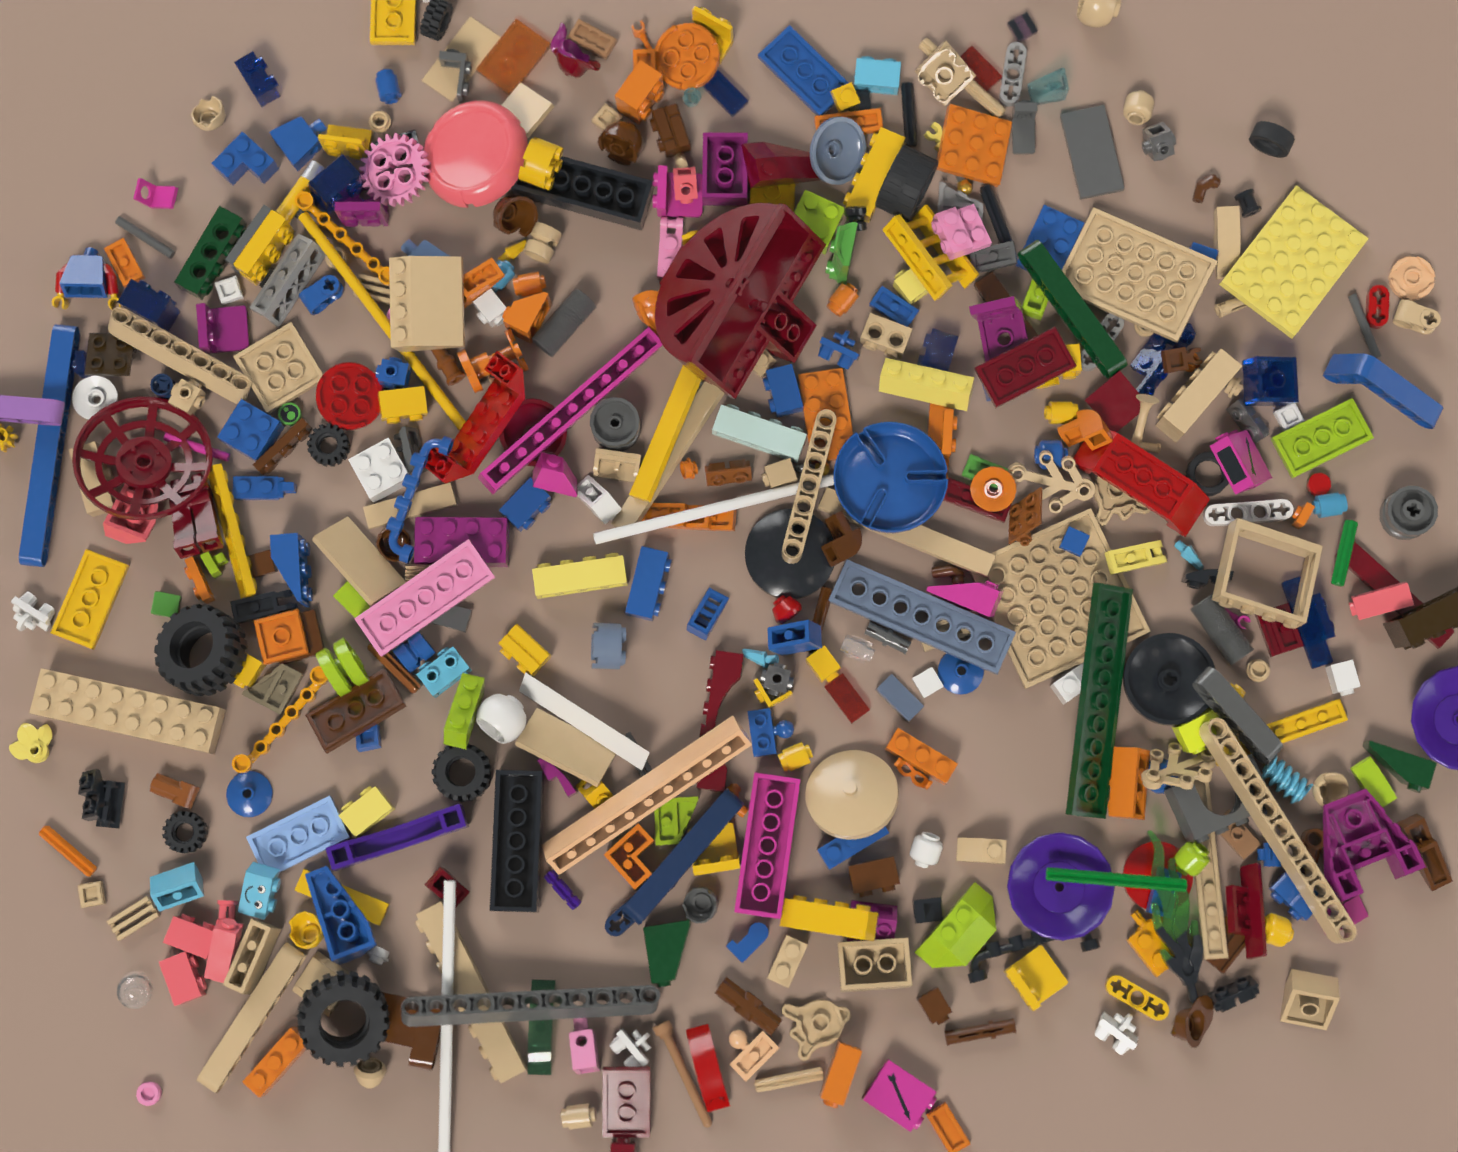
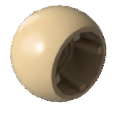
(1097, 12)

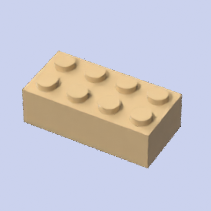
(1201, 391)

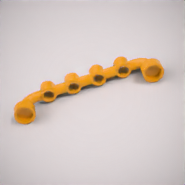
(305, 202)
(243, 763)

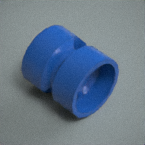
(414, 651)

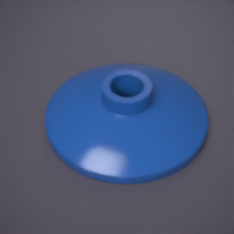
(955, 682)
(259, 799)

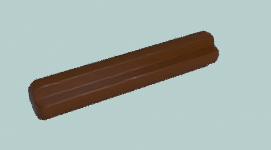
(821, 609)

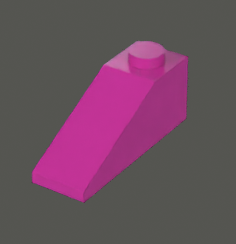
(976, 596)

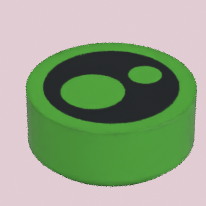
(289, 414)

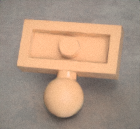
(753, 1054)

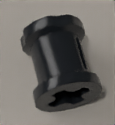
(1248, 203)

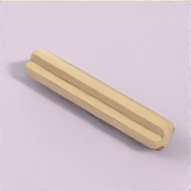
(789, 1079)

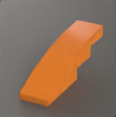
(480, 280)
(719, 522)

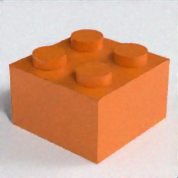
(640, 92)

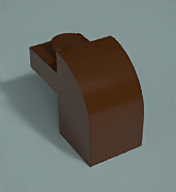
(846, 541)

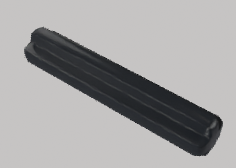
(909, 114)
(995, 214)

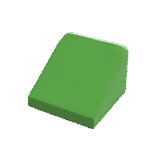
(165, 604)

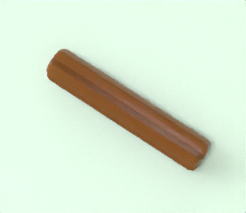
(397, 670)

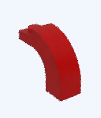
(707, 1068)

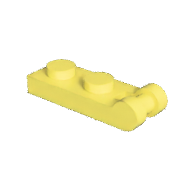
(1135, 557)

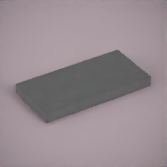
(1092, 152)

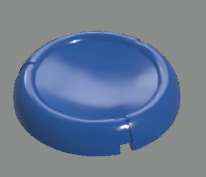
(890, 477)

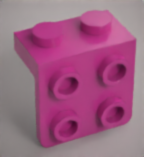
(665, 196)

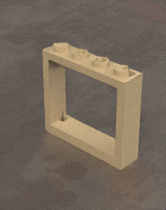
(1278, 540)

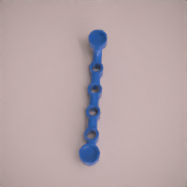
(404, 502)

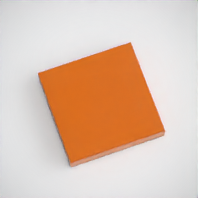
(281, 637)

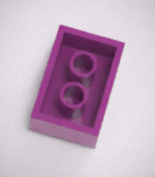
(724, 169)

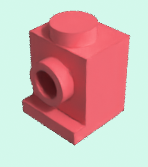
(682, 178)

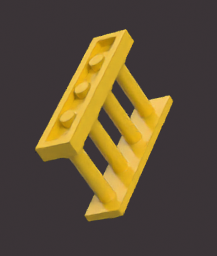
(919, 259)

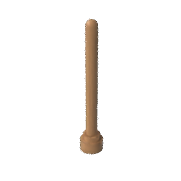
(664, 1031)

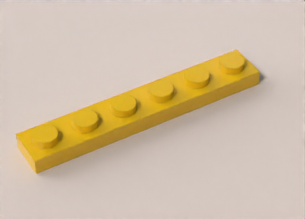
(234, 540)

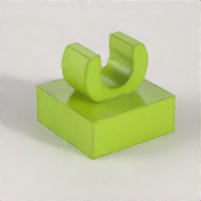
(214, 563)

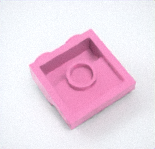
(960, 231)

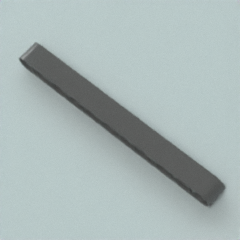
(521, 1012)

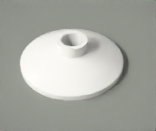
(87, 390)

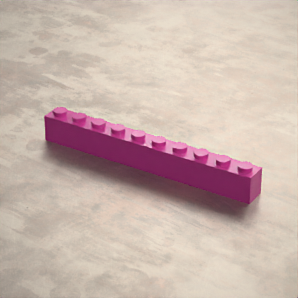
(570, 411)

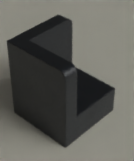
(927, 910)

